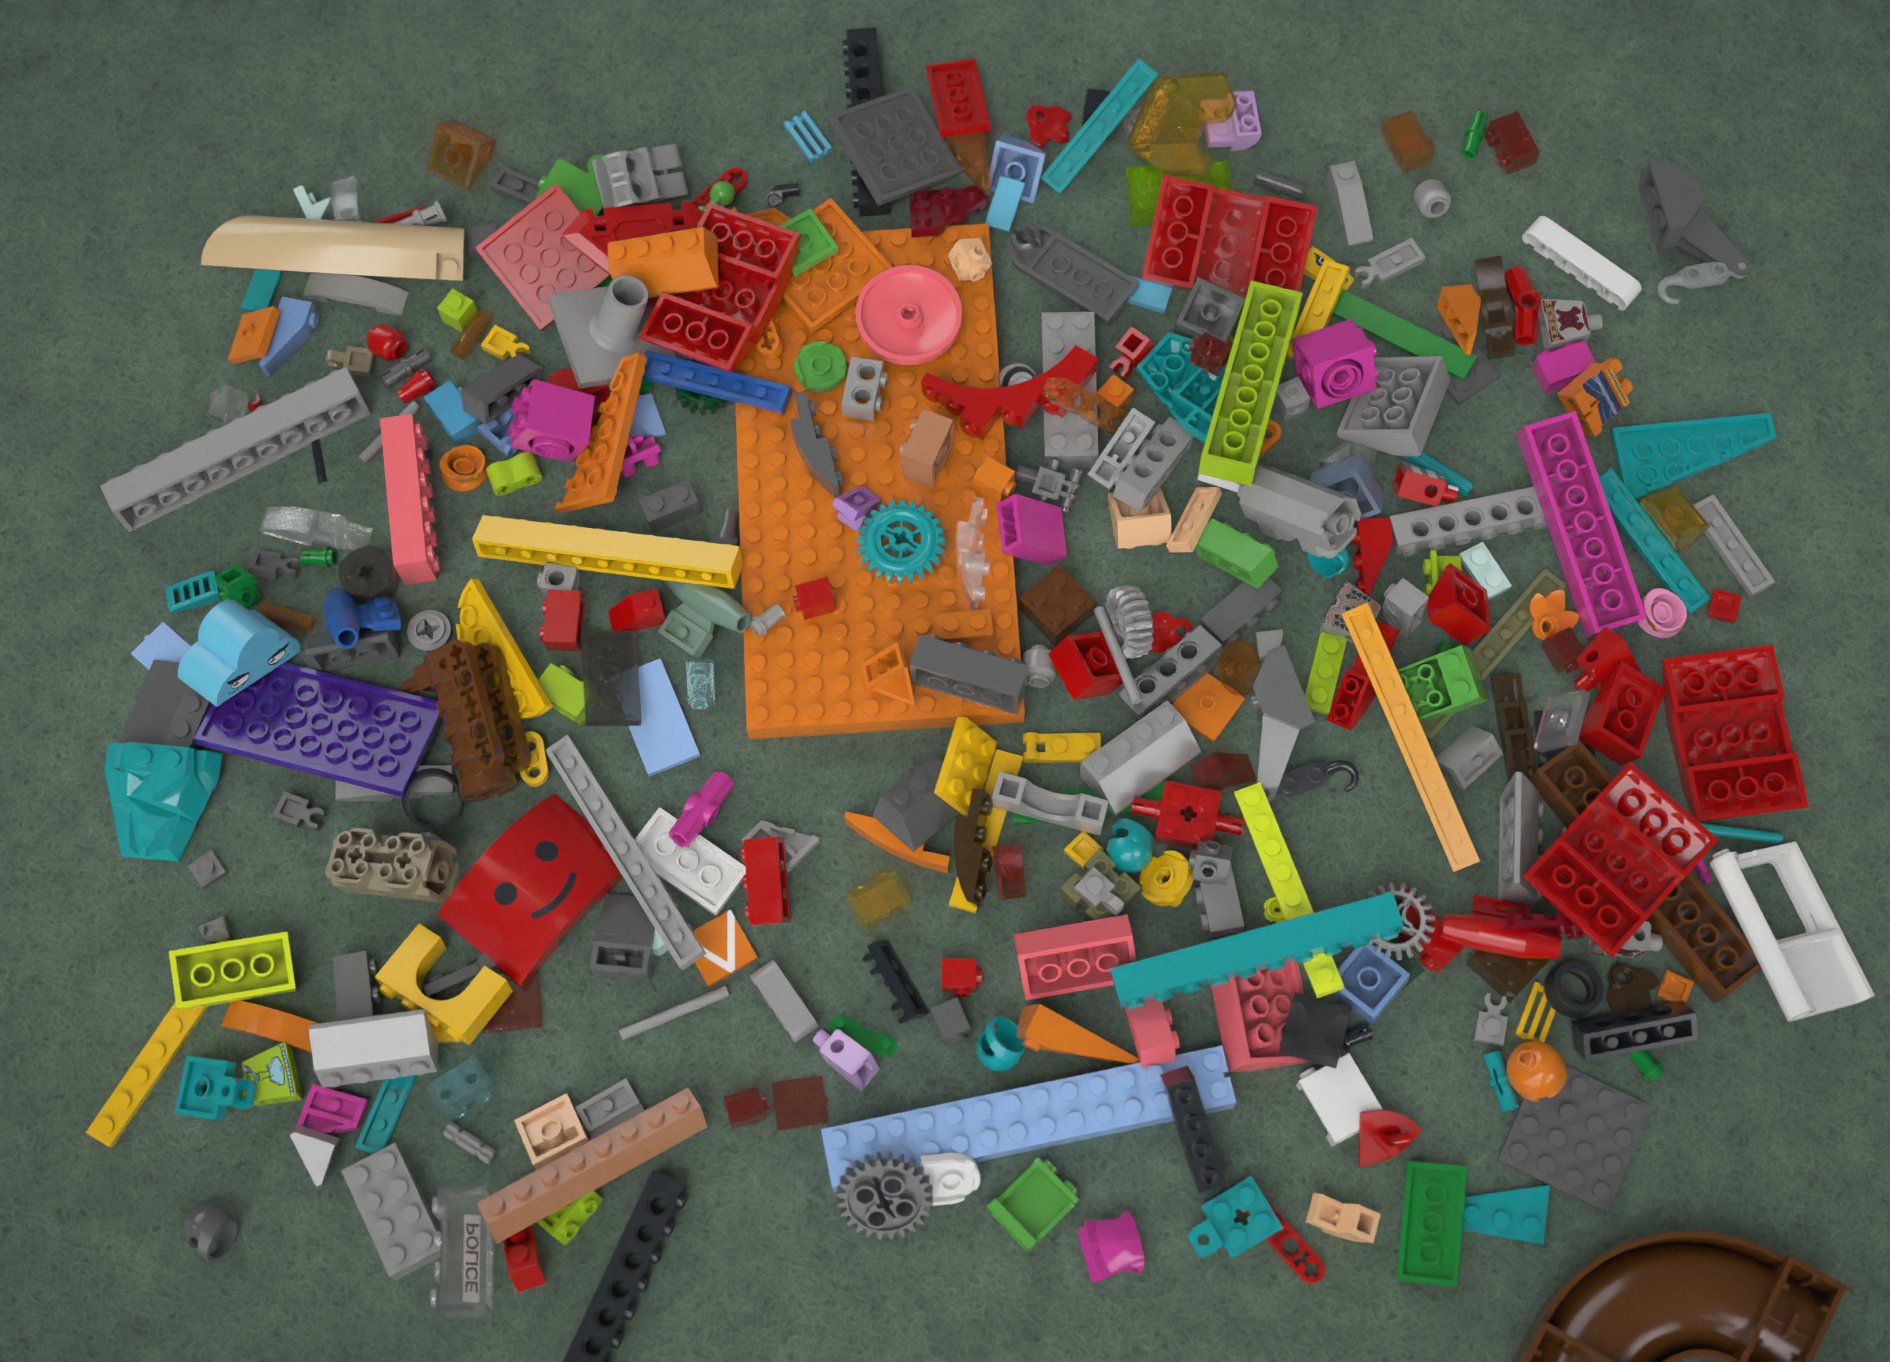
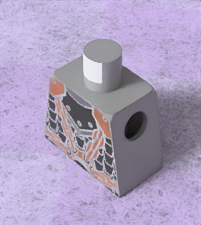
(1347, 599)

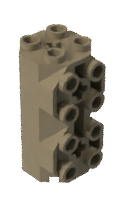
(392, 865)

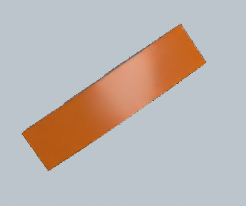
(880, 836)

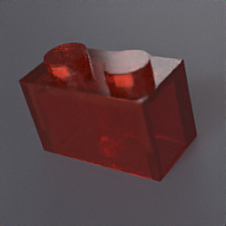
(1512, 143)

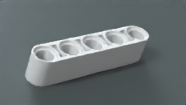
(1582, 261)

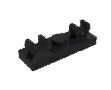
(896, 981)

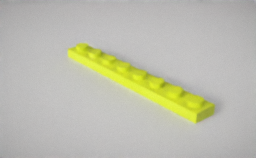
(1284, 879)

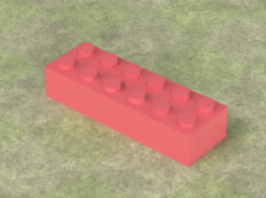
(409, 499)

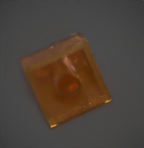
(459, 153)

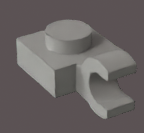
(1097, 889)

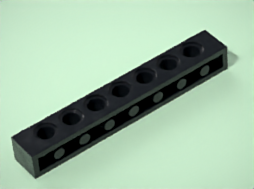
(863, 43)
(656, 1188)

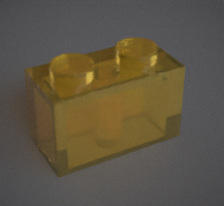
(877, 899)

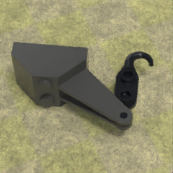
(1285, 715)

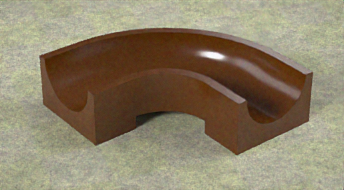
(1686, 1301)

